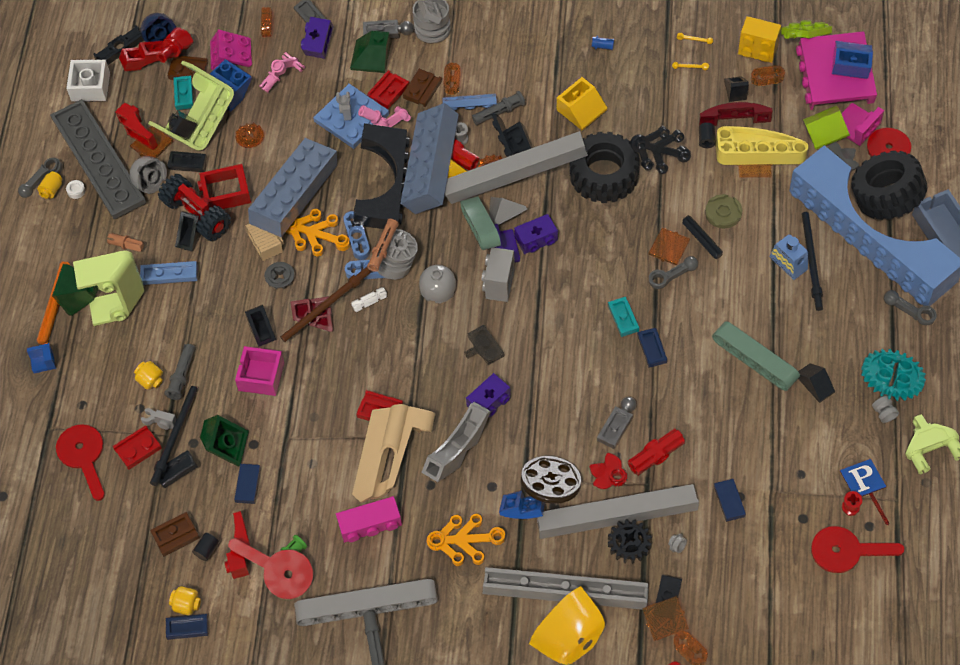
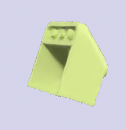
(206, 110)
(110, 273)

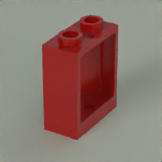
(227, 200)

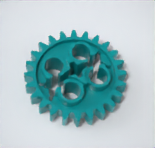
(907, 377)

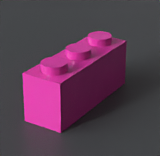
(369, 519)

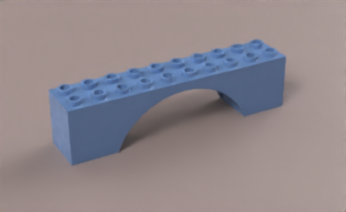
(919, 267)

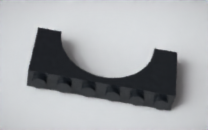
(391, 146)

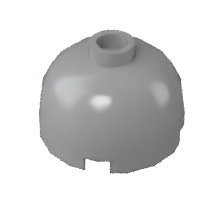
(148, 174)
(437, 283)

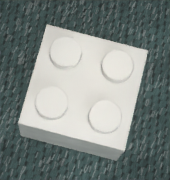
(88, 80)

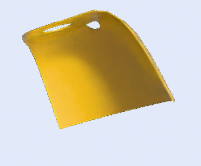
(568, 622)

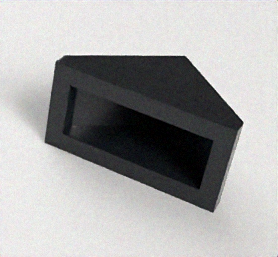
(736, 88)
(187, 232)
(260, 325)
(816, 381)

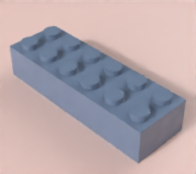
(429, 159)
(292, 187)

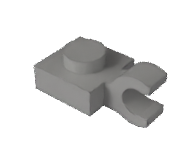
(344, 105)
(163, 419)

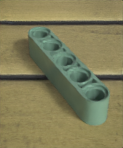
(480, 223)
(756, 356)

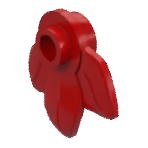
(606, 471)

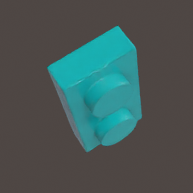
(183, 92)
(623, 316)

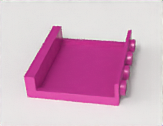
(820, 83)

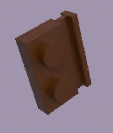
(178, 70)
(422, 87)
(175, 534)

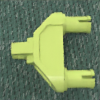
(928, 438)

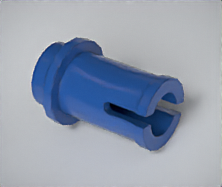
(603, 43)

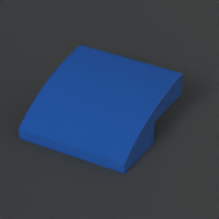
(518, 507)

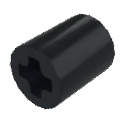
(706, 135)
(205, 546)

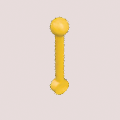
(680, 36)
(705, 66)

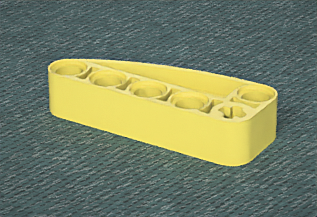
(758, 146)

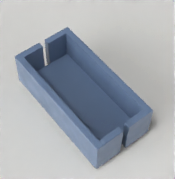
(941, 220)

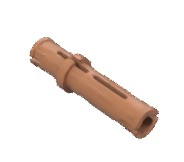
(375, 261)

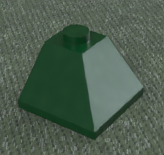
(371, 52)
(68, 294)
(224, 439)

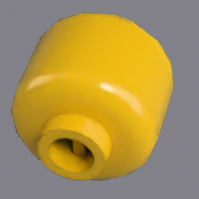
(148, 375)
(184, 600)

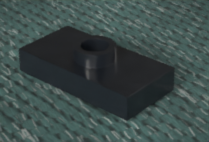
(187, 161)
(178, 468)
(668, 588)

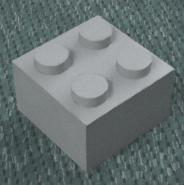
(498, 274)

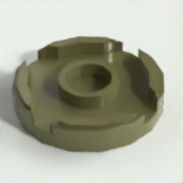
(723, 211)

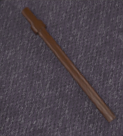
(352, 282)

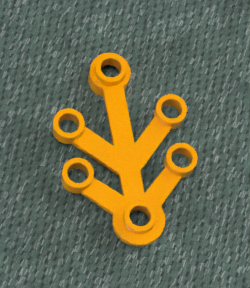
(313, 232)
(462, 539)

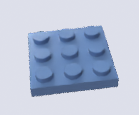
(349, 130)

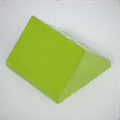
(826, 127)

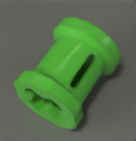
(296, 544)

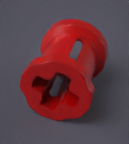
(856, 499)

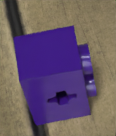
(319, 46)
(536, 234)
(490, 394)

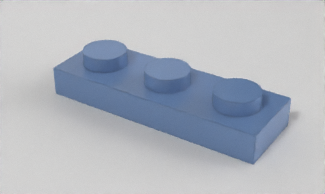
(471, 101)
(169, 272)

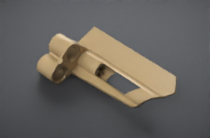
(387, 430)

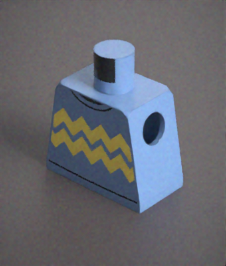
(790, 256)

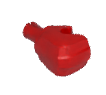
(174, 44)

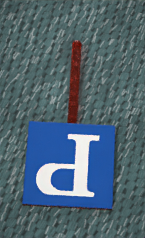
(865, 480)

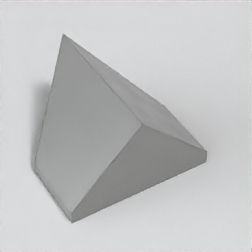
(503, 209)

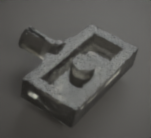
(484, 345)

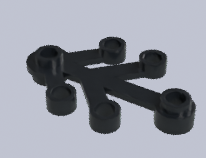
(640, 143)

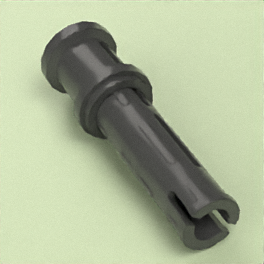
(505, 105)
(178, 379)

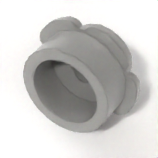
(677, 543)

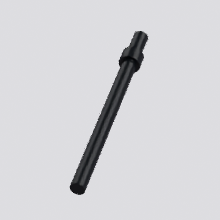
(816, 290)
(161, 465)

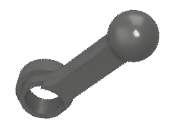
(26, 190)
(689, 264)
(892, 298)

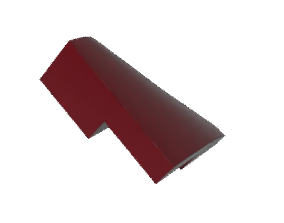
(303, 307)

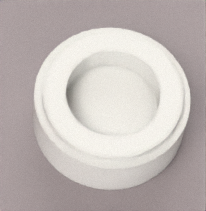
(75, 189)

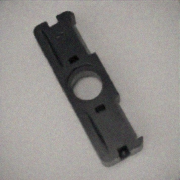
(129, 40)

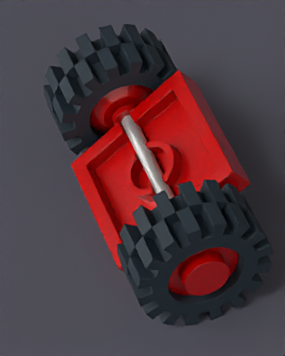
(180, 192)

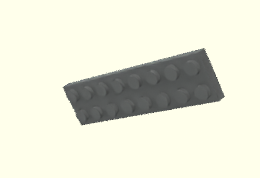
(97, 159)

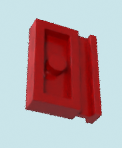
(388, 89)
(374, 401)
(137, 447)

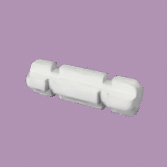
(369, 299)

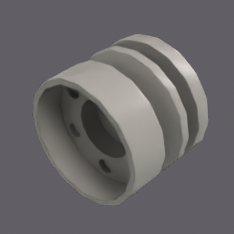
(428, 31)
(399, 255)

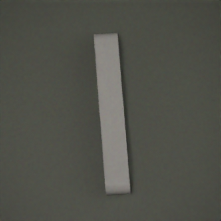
(358, 602)

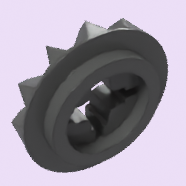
(279, 268)

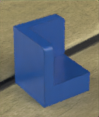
(41, 358)

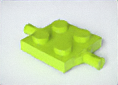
(805, 29)

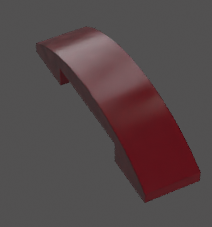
(735, 110)

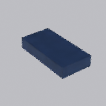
(652, 347)
(247, 483)
(729, 500)
(187, 626)

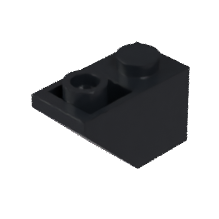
(181, 124)

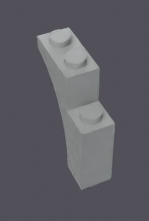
(452, 452)

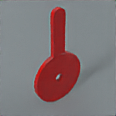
(888, 136)
(83, 457)
(849, 549)
(275, 568)

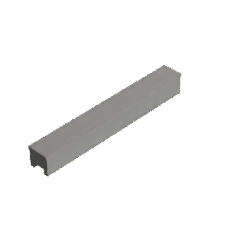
(515, 167)
(610, 511)
(556, 586)

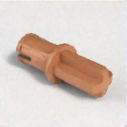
(125, 242)

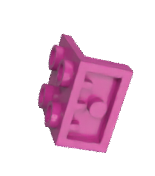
(230, 47)
(861, 123)

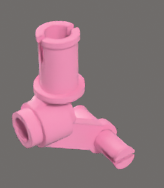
(279, 68)
(377, 119)

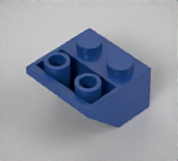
(852, 59)
(235, 78)

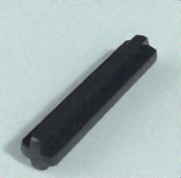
(702, 237)

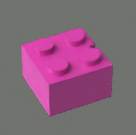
(262, 371)

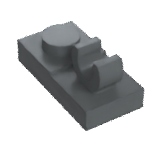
(307, 9)

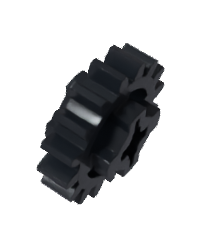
(634, 548)

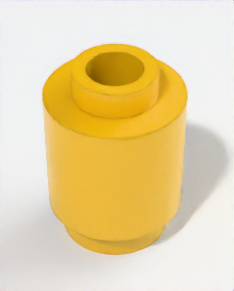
(50, 185)

